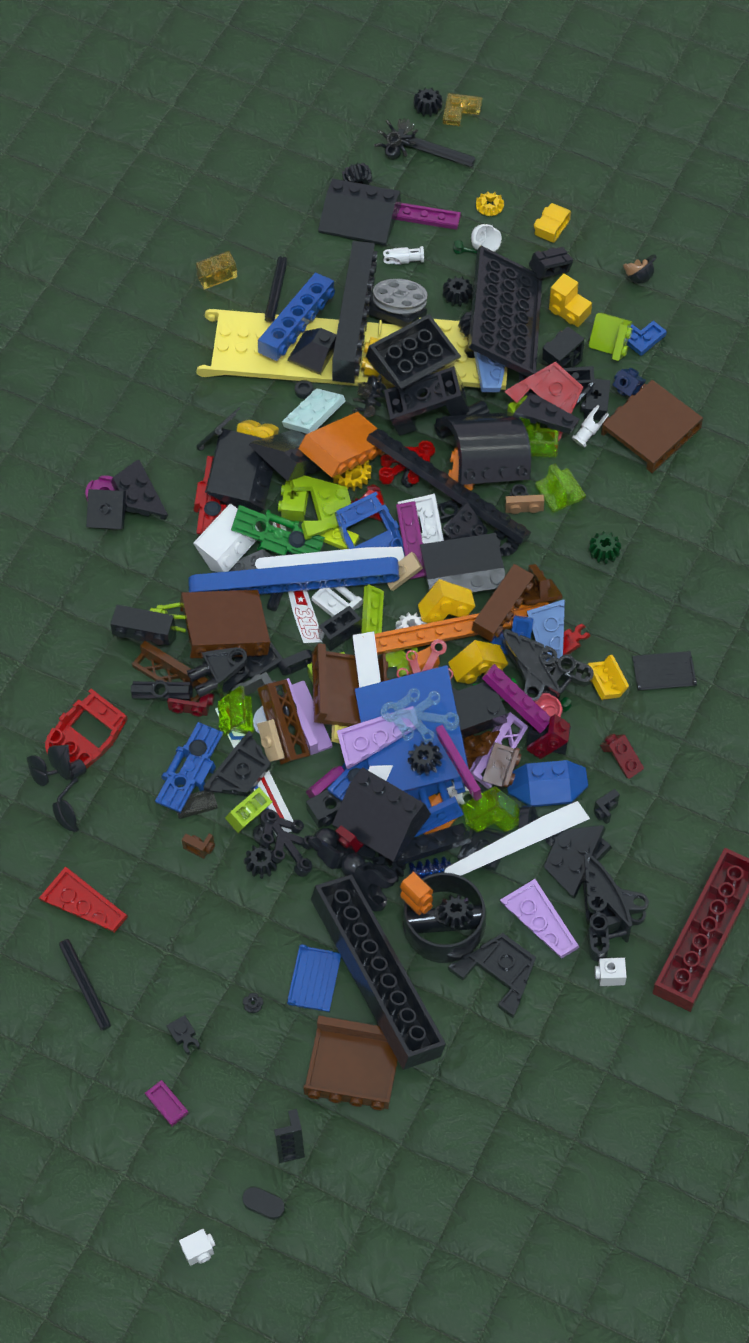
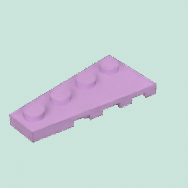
(368, 738)
(538, 914)

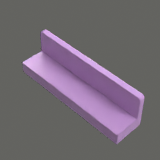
(315, 733)

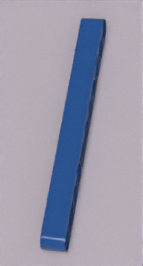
(300, 576)

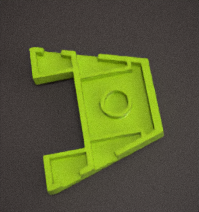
(327, 500)

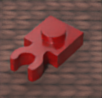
(571, 639)

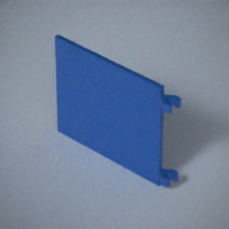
(374, 696)

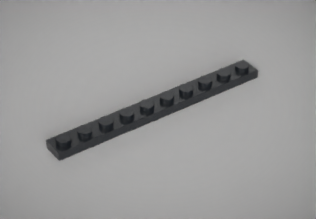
(449, 486)

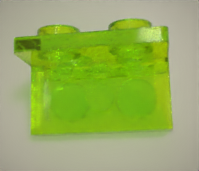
(560, 488)
(235, 712)

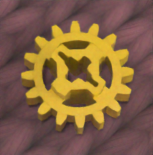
(354, 477)

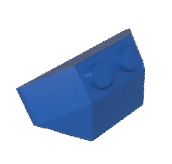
(548, 783)

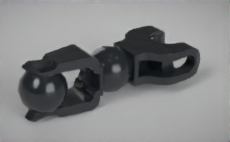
(367, 875)

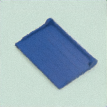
(314, 978)

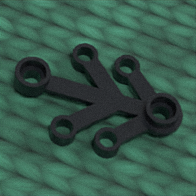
(270, 820)

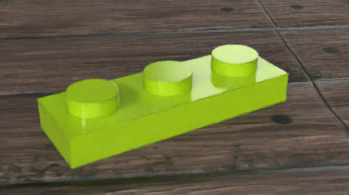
(372, 609)

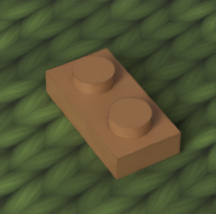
(525, 503)

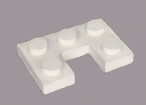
(429, 517)

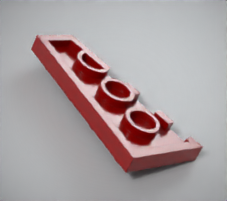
(80, 899)

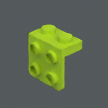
(611, 335)

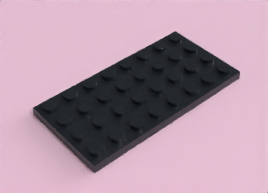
(505, 312)

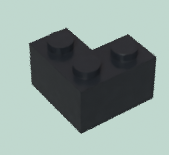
(564, 349)

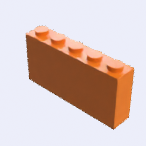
(341, 444)

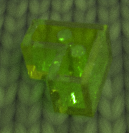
(542, 440)
(491, 809)

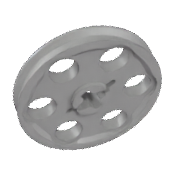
(398, 295)

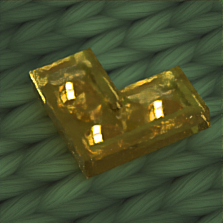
(458, 104)

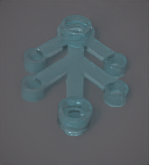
(417, 715)

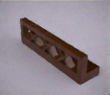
(166, 662)
(272, 706)

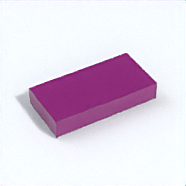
(325, 781)
(166, 1103)

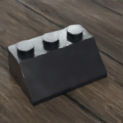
(143, 625)

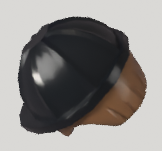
(640, 271)

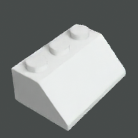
(220, 545)

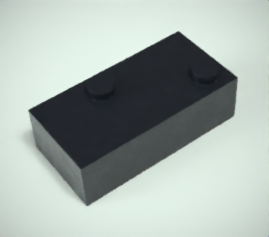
(479, 709)

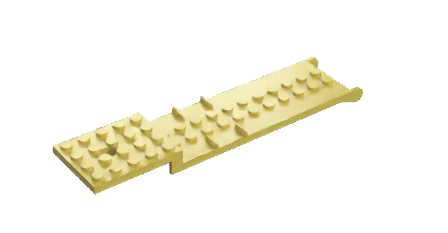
(238, 354)

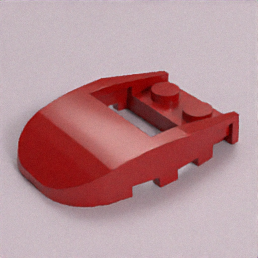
(79, 746)

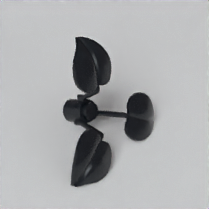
(60, 760)

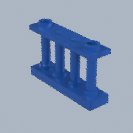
(440, 813)

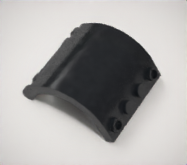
(490, 447)

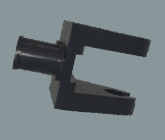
(220, 670)

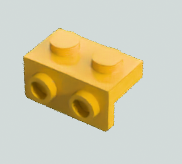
(608, 678)

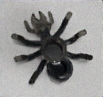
(395, 139)
(369, 392)

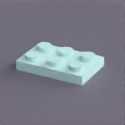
(313, 411)

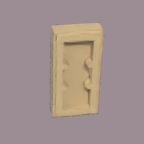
(407, 568)
(270, 740)

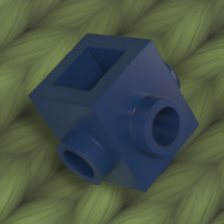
(628, 381)

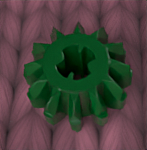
(604, 547)

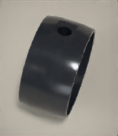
(430, 921)

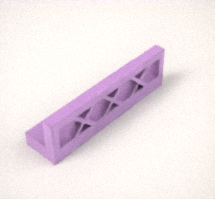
(481, 761)

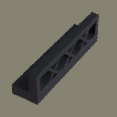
(290, 1139)

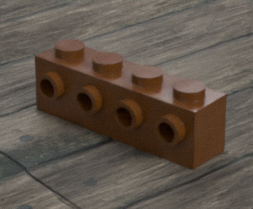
(503, 602)

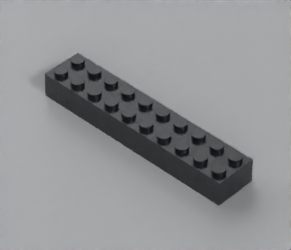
(378, 972)

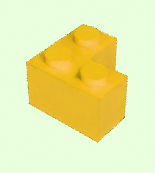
(567, 302)
(445, 599)
(476, 660)

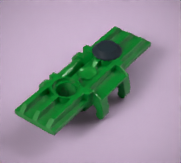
(272, 537)

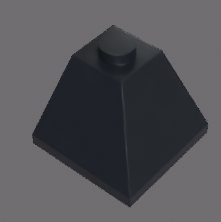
(314, 350)

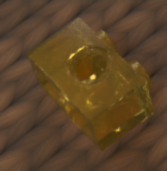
(216, 269)

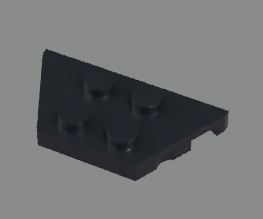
(139, 491)
(240, 769)
(567, 856)

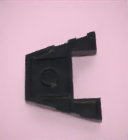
(503, 961)

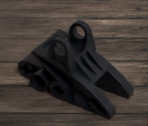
(531, 662)
(608, 908)

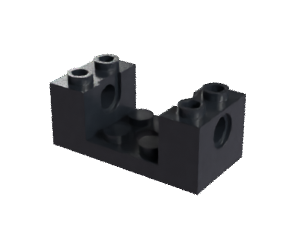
(441, 388)

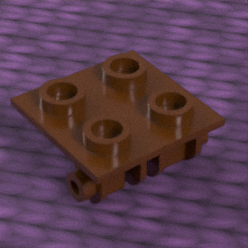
(478, 745)

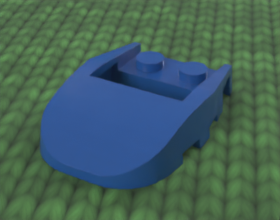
(362, 509)

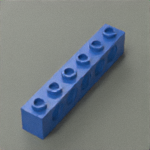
(296, 317)

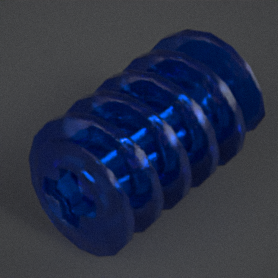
(428, 868)

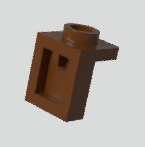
(197, 846)

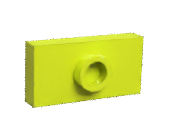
(334, 538)

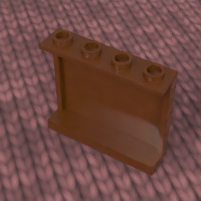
(653, 424)
(225, 621)
(335, 685)
(351, 1064)

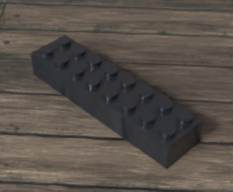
(354, 312)

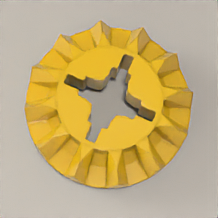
(489, 209)

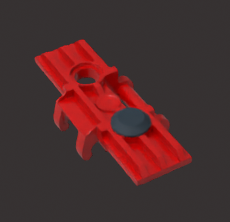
(209, 506)

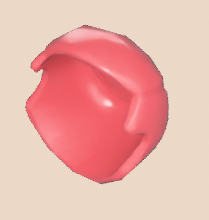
(550, 704)

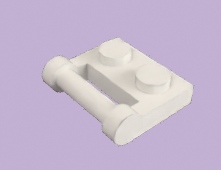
(333, 603)

